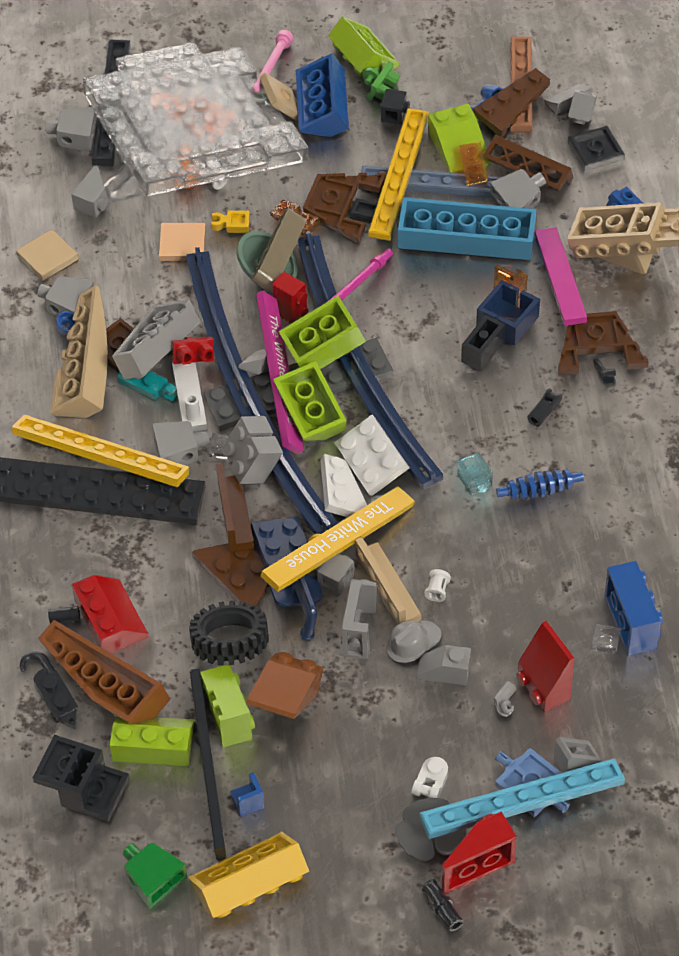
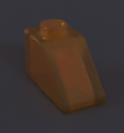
(510, 275)

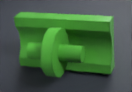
(377, 79)

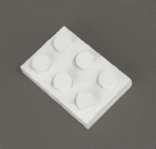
(371, 455)

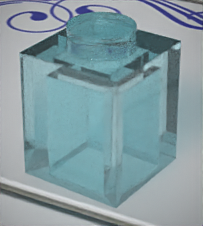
(475, 473)

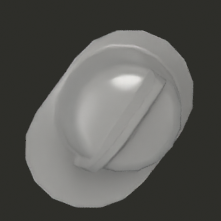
(412, 640)

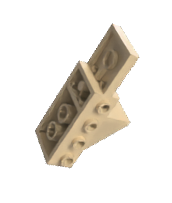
(624, 233)

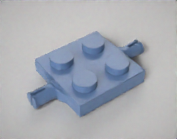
(526, 769)

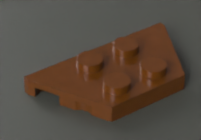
(234, 571)

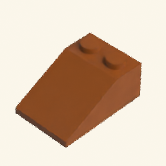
(286, 685)

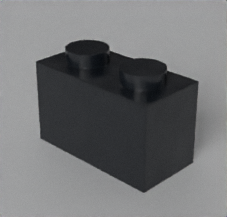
(483, 343)

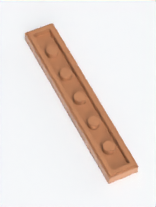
(521, 65)

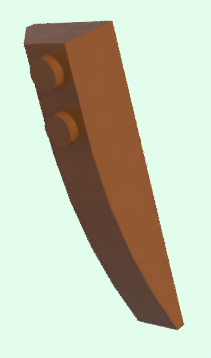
(105, 677)

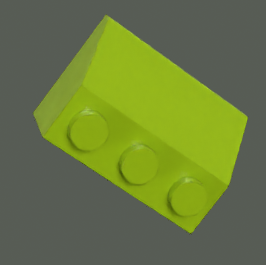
(360, 46)
(311, 403)
(153, 741)

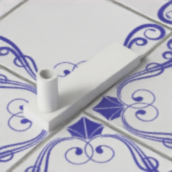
(189, 395)

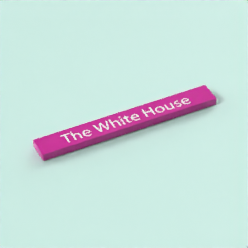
(278, 366)

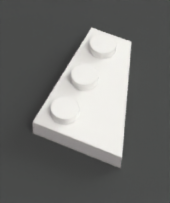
(340, 487)

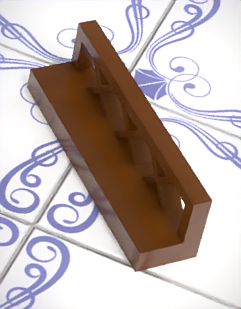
(528, 159)
(234, 511)

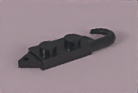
(52, 690)

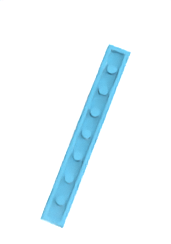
(522, 797)

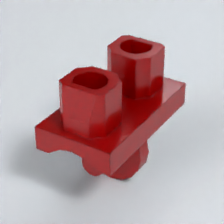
(192, 350)

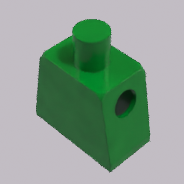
(153, 872)

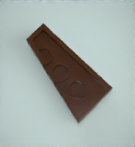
(506, 105)

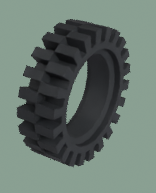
(229, 649)

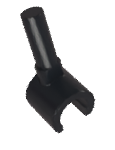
(606, 374)

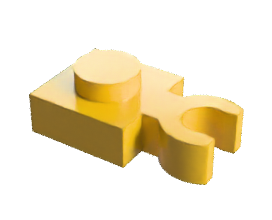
(234, 221)

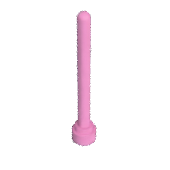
(283, 40)

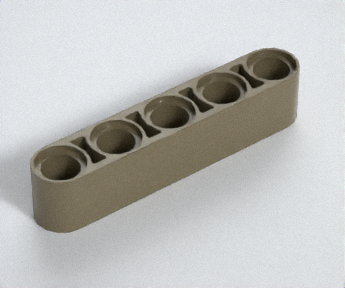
(278, 249)

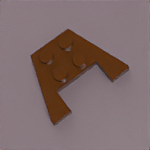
(332, 198)
(600, 334)

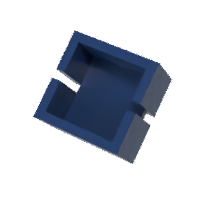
(503, 306)

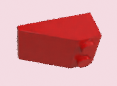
(546, 669)
(482, 852)

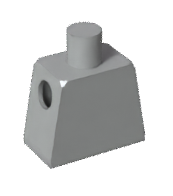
(75, 128)
(518, 189)
(63, 294)
(178, 442)

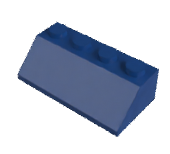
(322, 97)

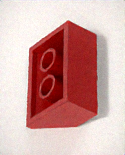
(108, 612)

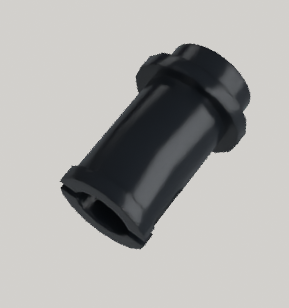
(65, 614)

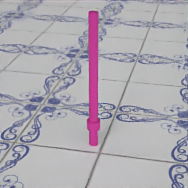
(376, 264)

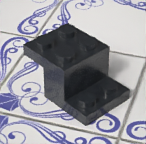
(81, 778)

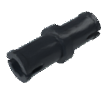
(442, 905)

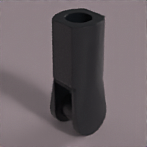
(544, 408)

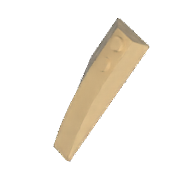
(82, 379)

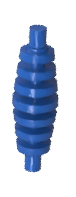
(539, 484)

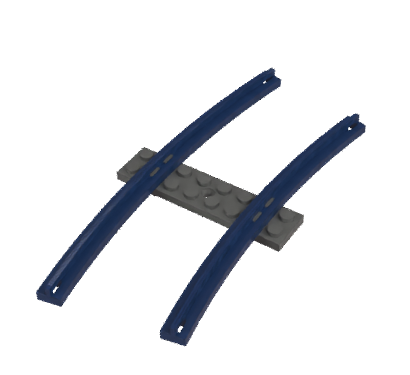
(254, 395)

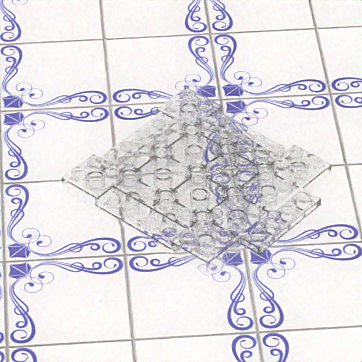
(191, 118)

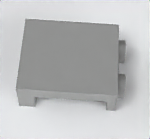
(355, 635)

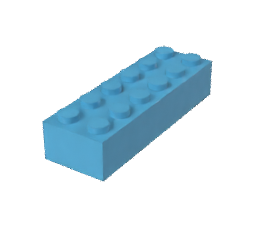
(466, 228)

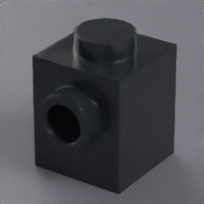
(394, 106)

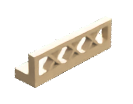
(387, 582)

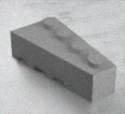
(154, 337)

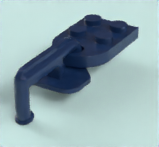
(275, 541)

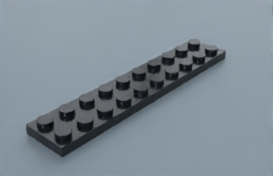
(99, 491)

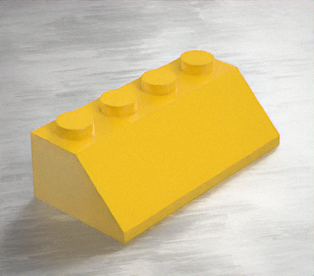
(249, 874)

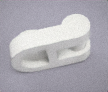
(434, 772)

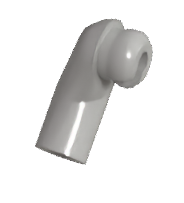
(502, 700)

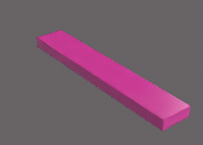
(560, 276)

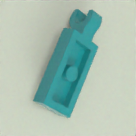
(150, 386)

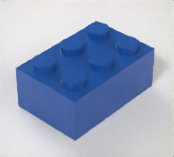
(633, 607)

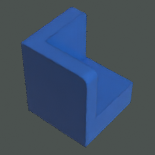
(248, 797)

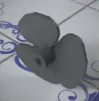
(413, 835)

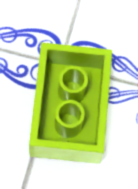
(322, 334)

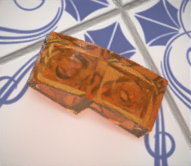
(473, 163)
(311, 223)

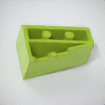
(227, 705)

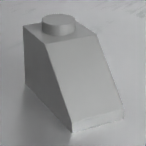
(90, 194)
(446, 665)

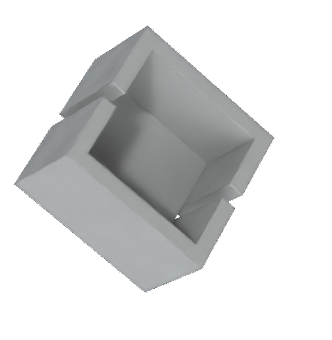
(251, 455)

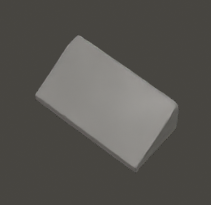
(563, 100)
(255, 363)

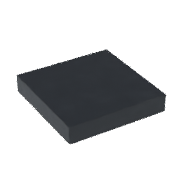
(596, 148)

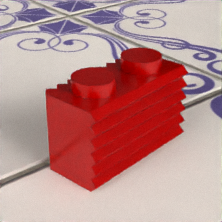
(290, 297)

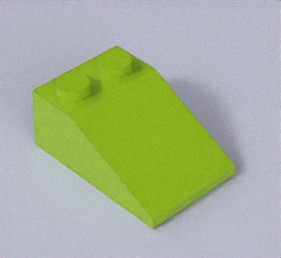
(454, 128)

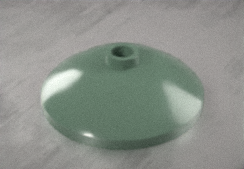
(250, 250)

